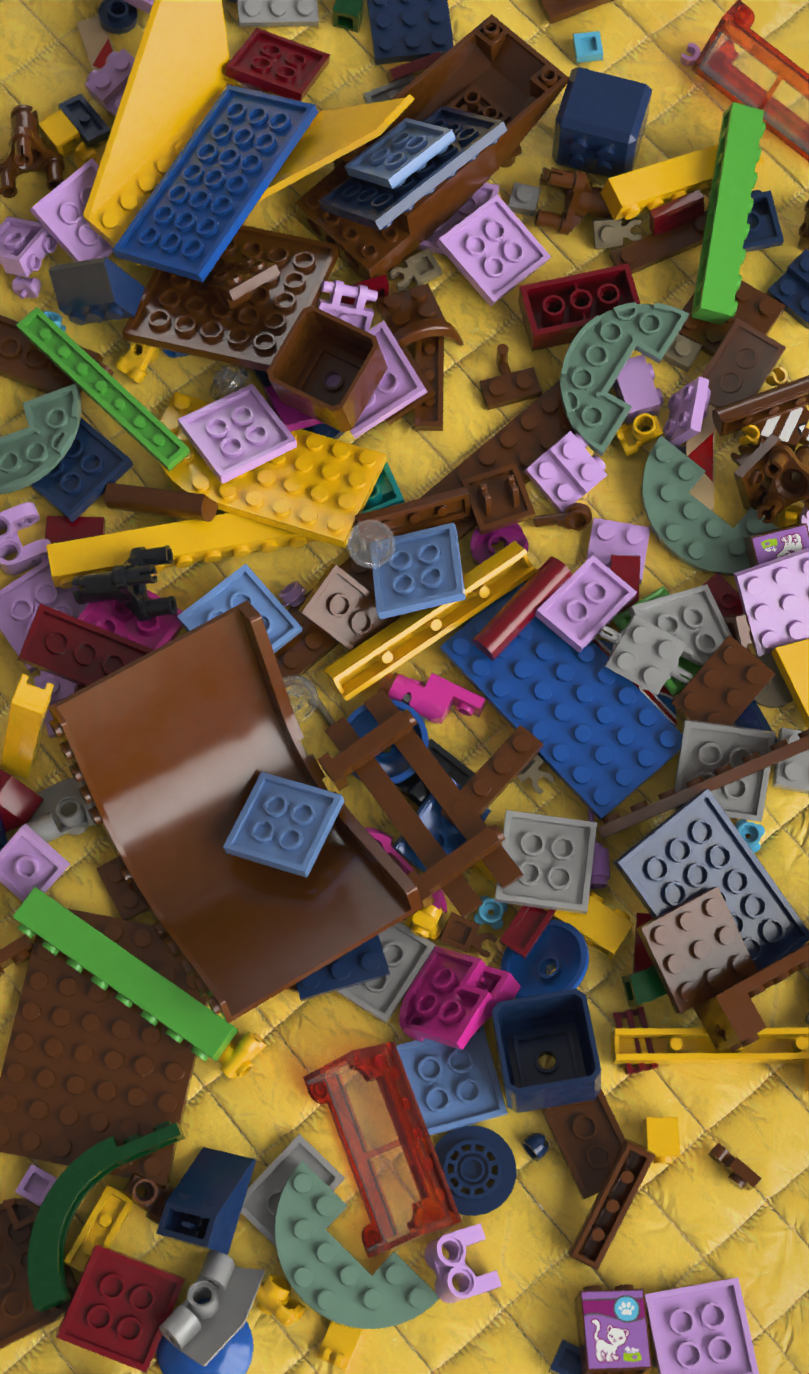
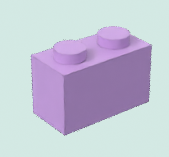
(637, 388)

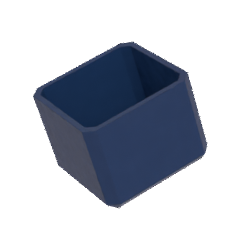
(600, 123)
(552, 1026)

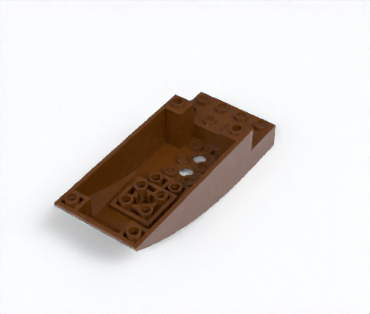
(483, 74)

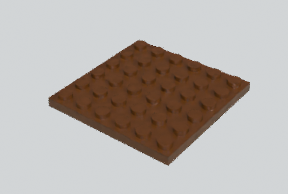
(189, 320)

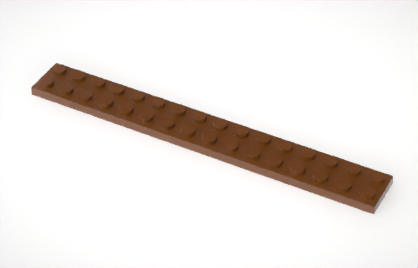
(518, 443)

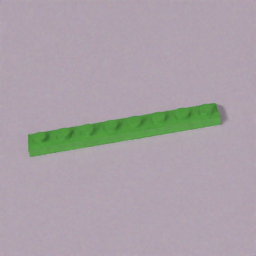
(103, 389)

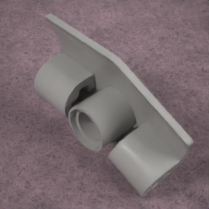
(61, 811)
(207, 1328)

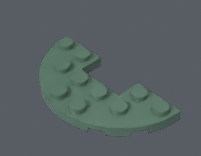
(599, 357)
(41, 446)
(687, 525)
(328, 1274)

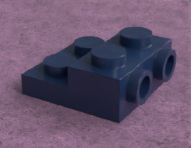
(764, 223)
(793, 289)

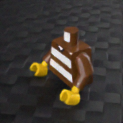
(788, 426)

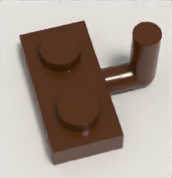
(509, 386)

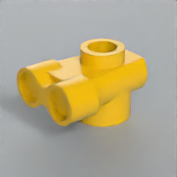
(136, 361)
(632, 435)
(425, 922)
(237, 1058)
(274, 1300)

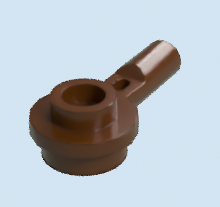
(575, 517)

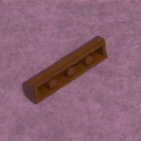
(761, 406)
(160, 502)
(611, 1204)

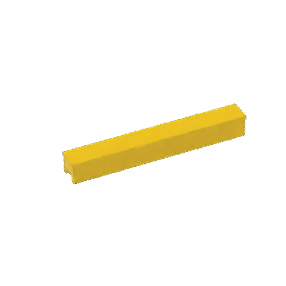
(424, 627)
(25, 727)
(696, 1047)

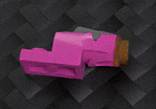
(434, 698)

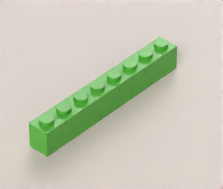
(728, 214)
(125, 974)

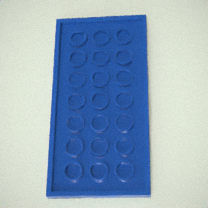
(215, 182)
(591, 720)

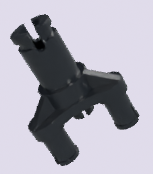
(128, 584)

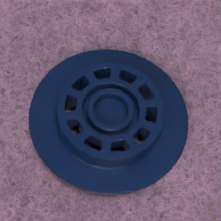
(474, 1168)

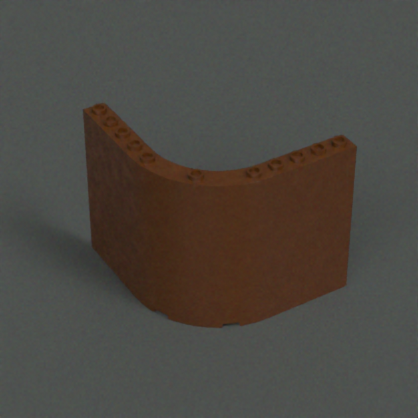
(167, 770)

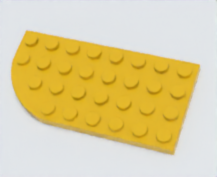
(303, 491)

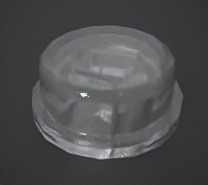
(229, 380)
(371, 543)
(302, 696)

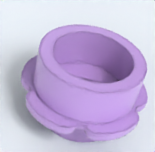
(292, 594)

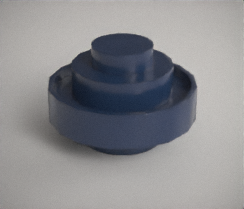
(117, 16)

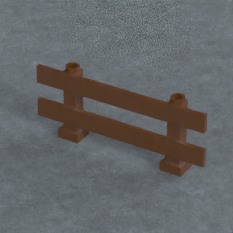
(442, 869)

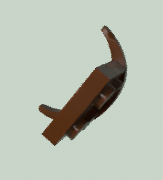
(414, 316)

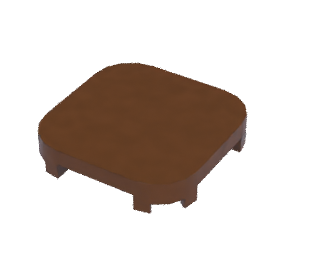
(16, 1307)

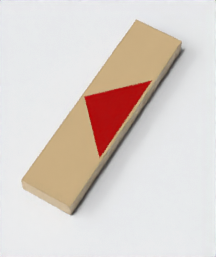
(96, 42)
(702, 451)

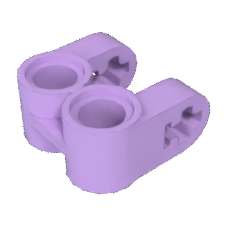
(28, 555)
(456, 1267)

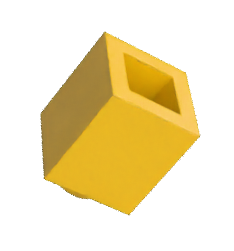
(60, 133)
(662, 1138)

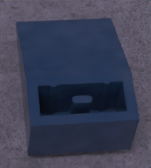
(208, 1201)

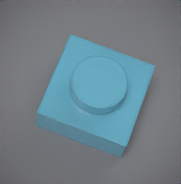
(587, 47)

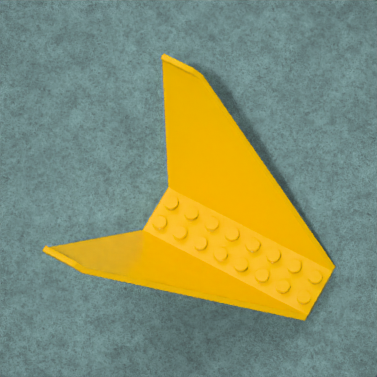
(171, 92)

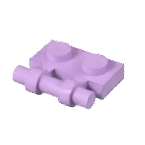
(353, 314)

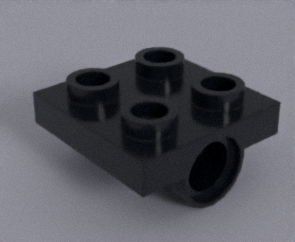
(416, 790)

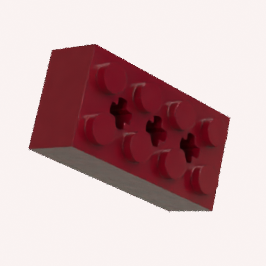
(564, 305)

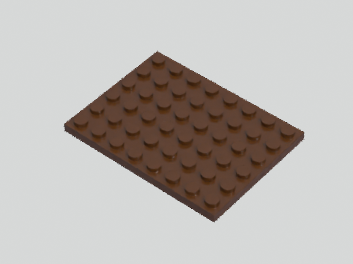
(90, 1064)

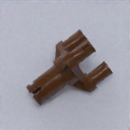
(28, 153)
(580, 200)
(789, 480)

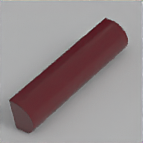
(521, 608)

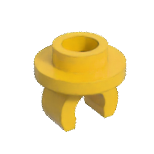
(84, 154)
(790, 515)

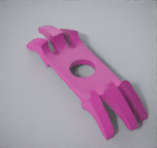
(386, 843)

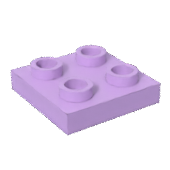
(687, 411)

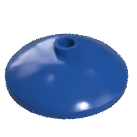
(392, 762)
(557, 948)
(231, 1359)

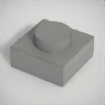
(524, 199)

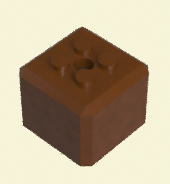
(325, 347)

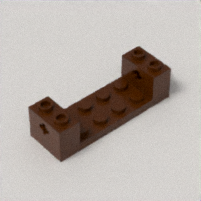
(731, 1015)

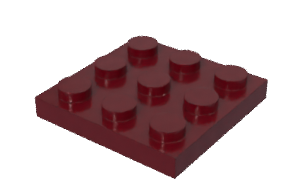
(277, 65)
(120, 1307)

